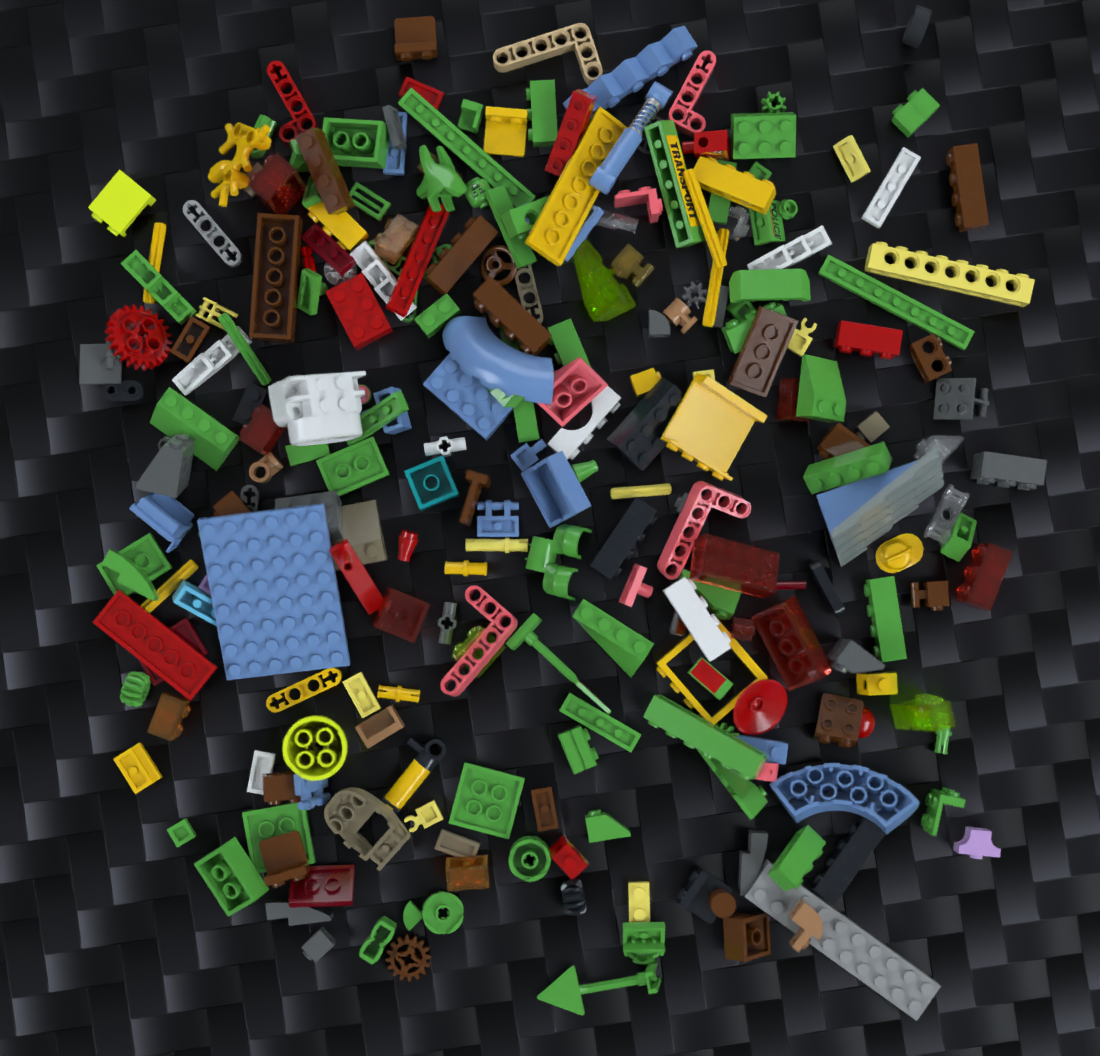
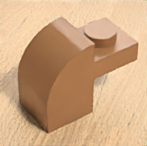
(809, 923)

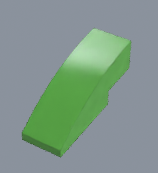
(130, 574)

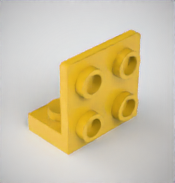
(505, 131)

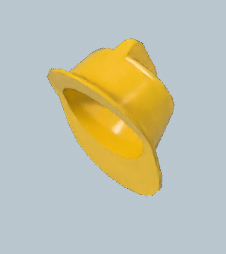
(899, 553)

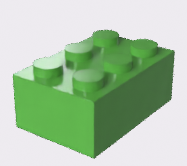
(763, 135)
(357, 142)
(231, 877)

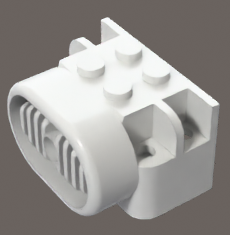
(318, 407)

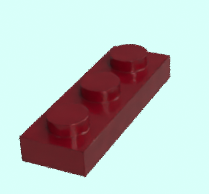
(328, 250)

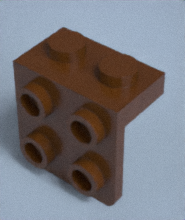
(415, 38)
(839, 720)
(284, 858)

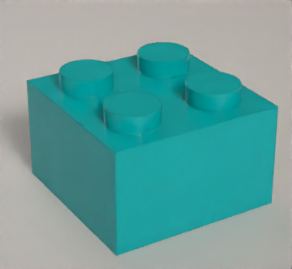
(431, 483)

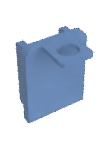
(165, 516)

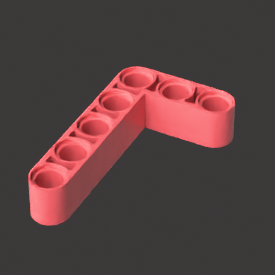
(695, 524)
(482, 642)

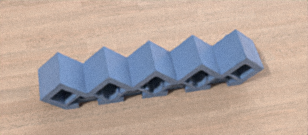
(637, 71)

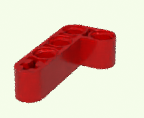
(290, 100)

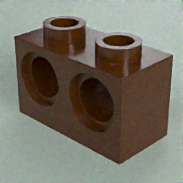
(924, 360)

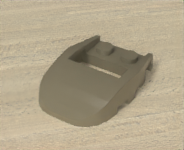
(348, 813)

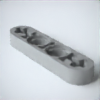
(211, 234)

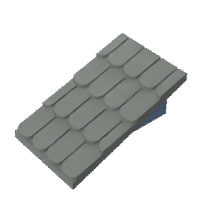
(871, 506)

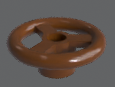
(491, 262)

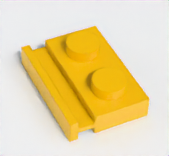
(138, 767)

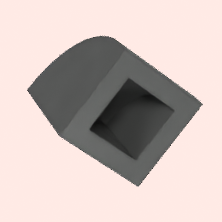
(657, 325)

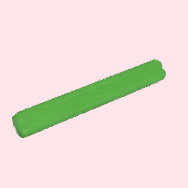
(244, 349)

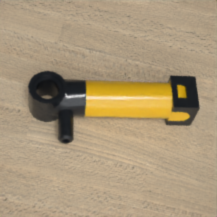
(414, 774)

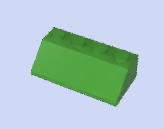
(179, 415)

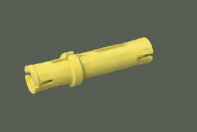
(497, 545)

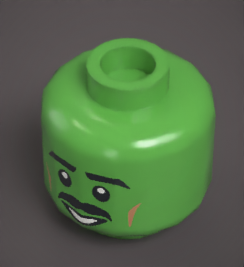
(475, 192)

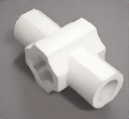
(433, 448)

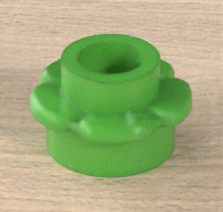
(791, 208)

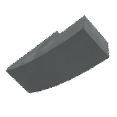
(751, 860)
(298, 915)

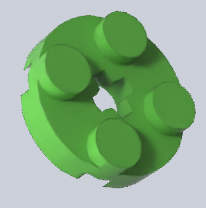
(430, 912)

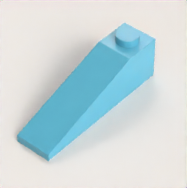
(195, 601)

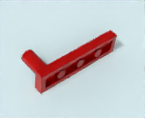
(357, 575)

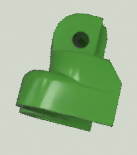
(544, 553)

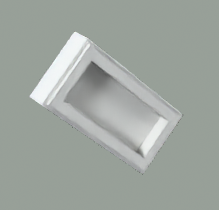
(262, 763)

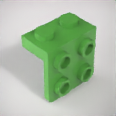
(934, 803)

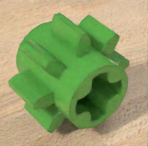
(773, 98)

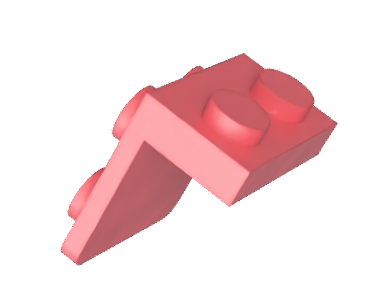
(643, 196)

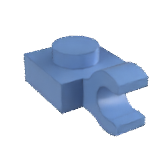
(526, 456)

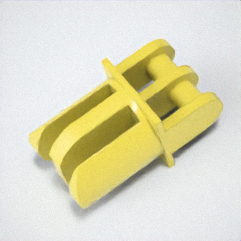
(213, 313)

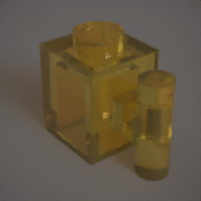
(628, 263)

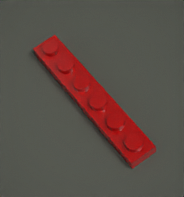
(417, 261)

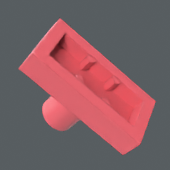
(635, 586)

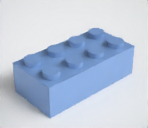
(467, 398)

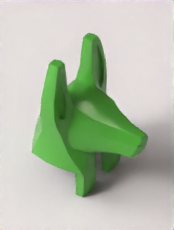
(439, 180)

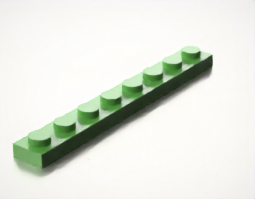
(464, 147)
(896, 302)

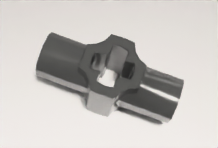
(445, 635)

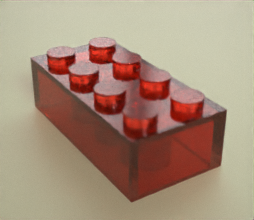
(277, 185)
(734, 566)
(792, 643)

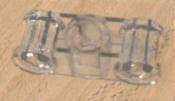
(952, 501)

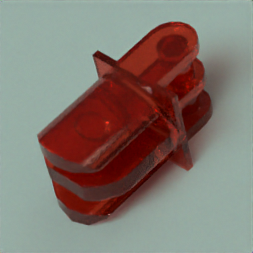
(742, 629)

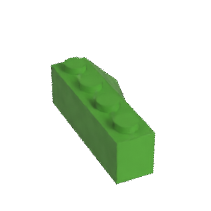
(619, 641)

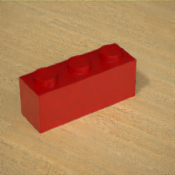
(868, 339)

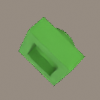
(181, 832)

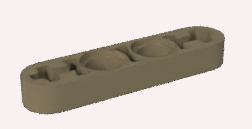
(529, 287)

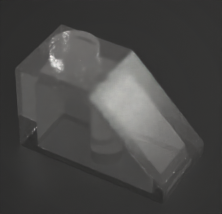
(946, 445)

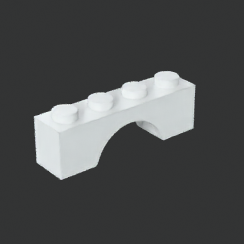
(570, 440)

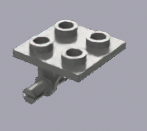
(99, 365)
(957, 398)

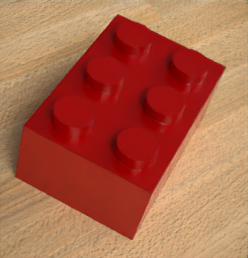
(359, 311)

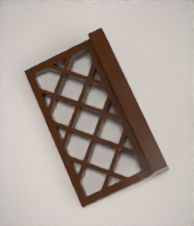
(477, 482)

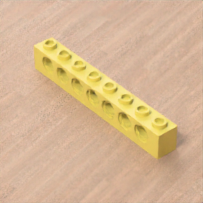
(1021, 283)

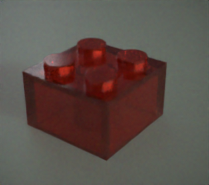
(262, 430)
(401, 615)

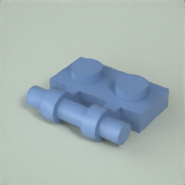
(498, 525)
(305, 787)

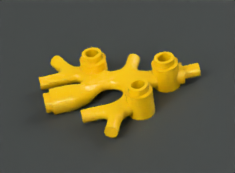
(246, 139)

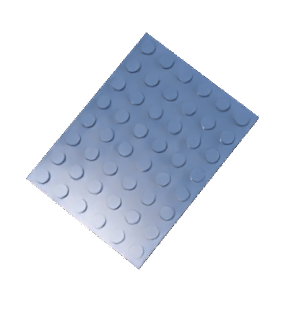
(274, 591)

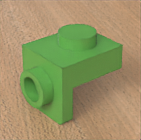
(297, 159)

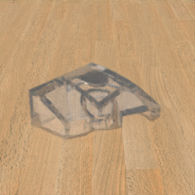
(614, 220)

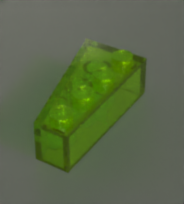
(923, 713)

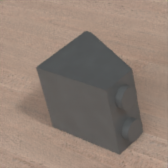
(170, 468)

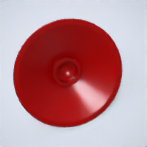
(760, 707)

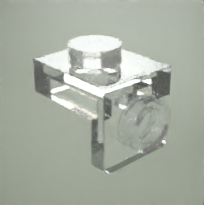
(741, 227)

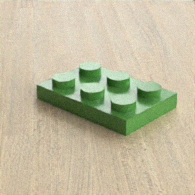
(353, 467)
(146, 555)

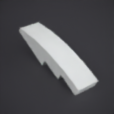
(793, 251)
(377, 273)
(207, 364)

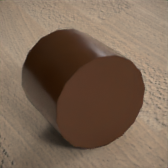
(721, 903)

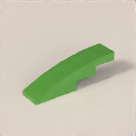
(158, 287)

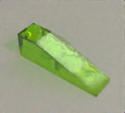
(599, 289)

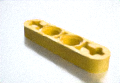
(303, 687)

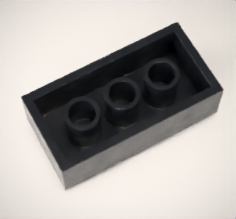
(641, 430)

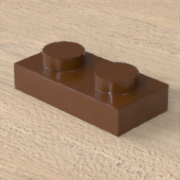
(544, 808)

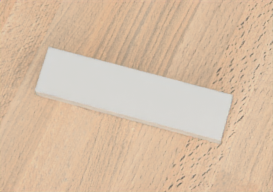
(891, 187)

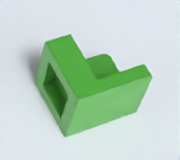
(470, 116)

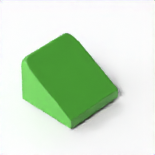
(740, 309)

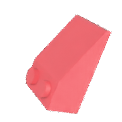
(572, 390)

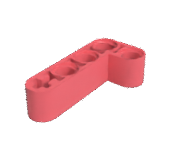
(694, 91)

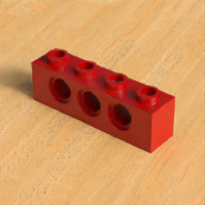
(571, 130)

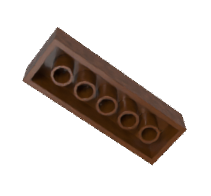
(275, 278)

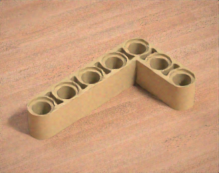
(553, 49)

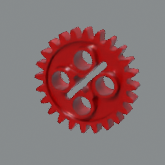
(138, 337)

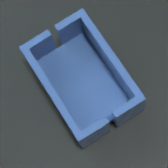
(555, 489)

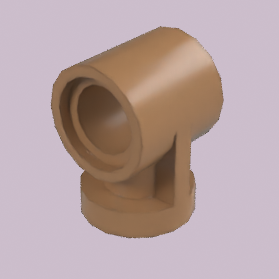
(678, 313)
(271, 465)

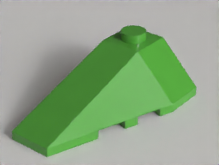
(745, 792)

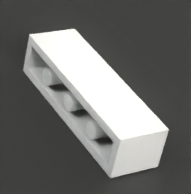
(697, 619)

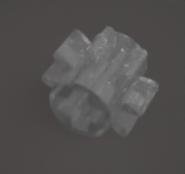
(696, 300)

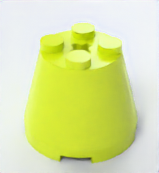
(307, 758)

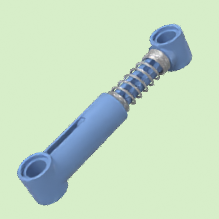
(629, 140)

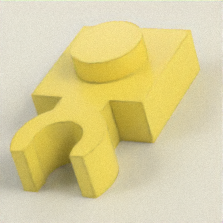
(800, 339)
(426, 815)

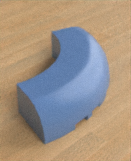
(496, 363)
(845, 789)

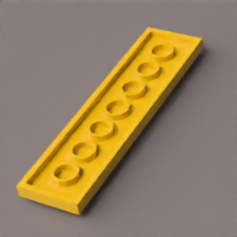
(572, 194)

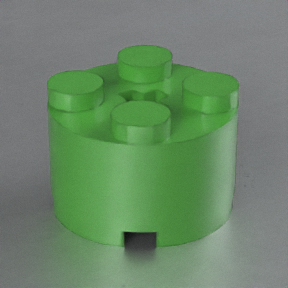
(523, 868)

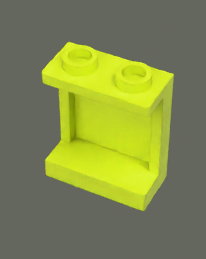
(120, 203)

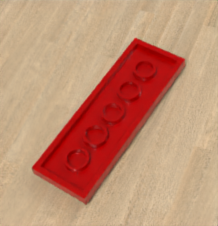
(155, 644)

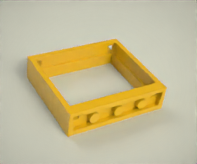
(690, 701)

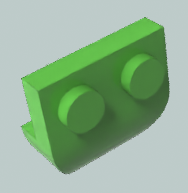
(643, 941)

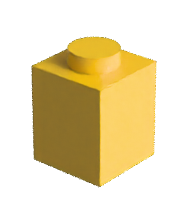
(644, 381)

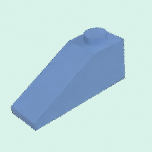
(774, 749)

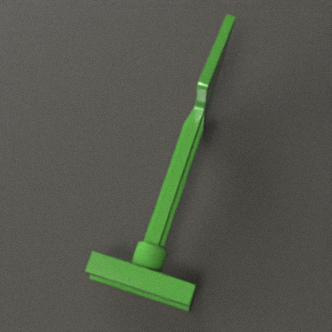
(526, 634)
(567, 992)

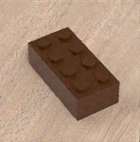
(511, 317)

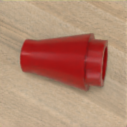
(406, 544)

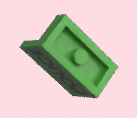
(767, 227)

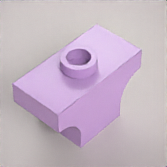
(977, 843)

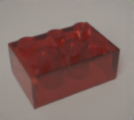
(984, 576)

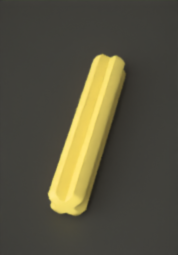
(641, 491)

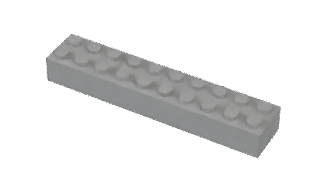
(849, 945)

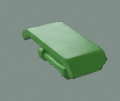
(769, 285)

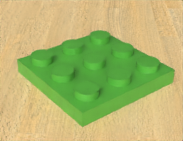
(486, 800)
(274, 821)

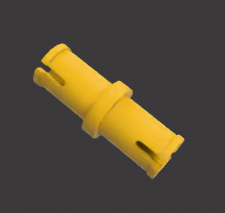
(466, 568)
(398, 693)

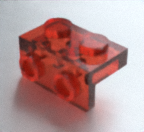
(788, 400)

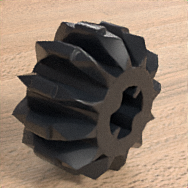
(573, 897)

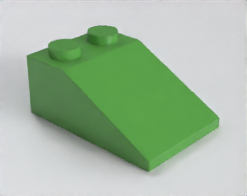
(820, 390)

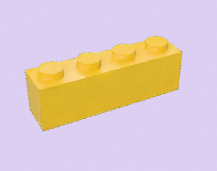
(734, 185)

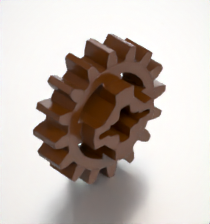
(416, 960)

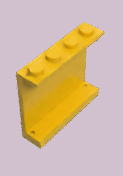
(710, 425)

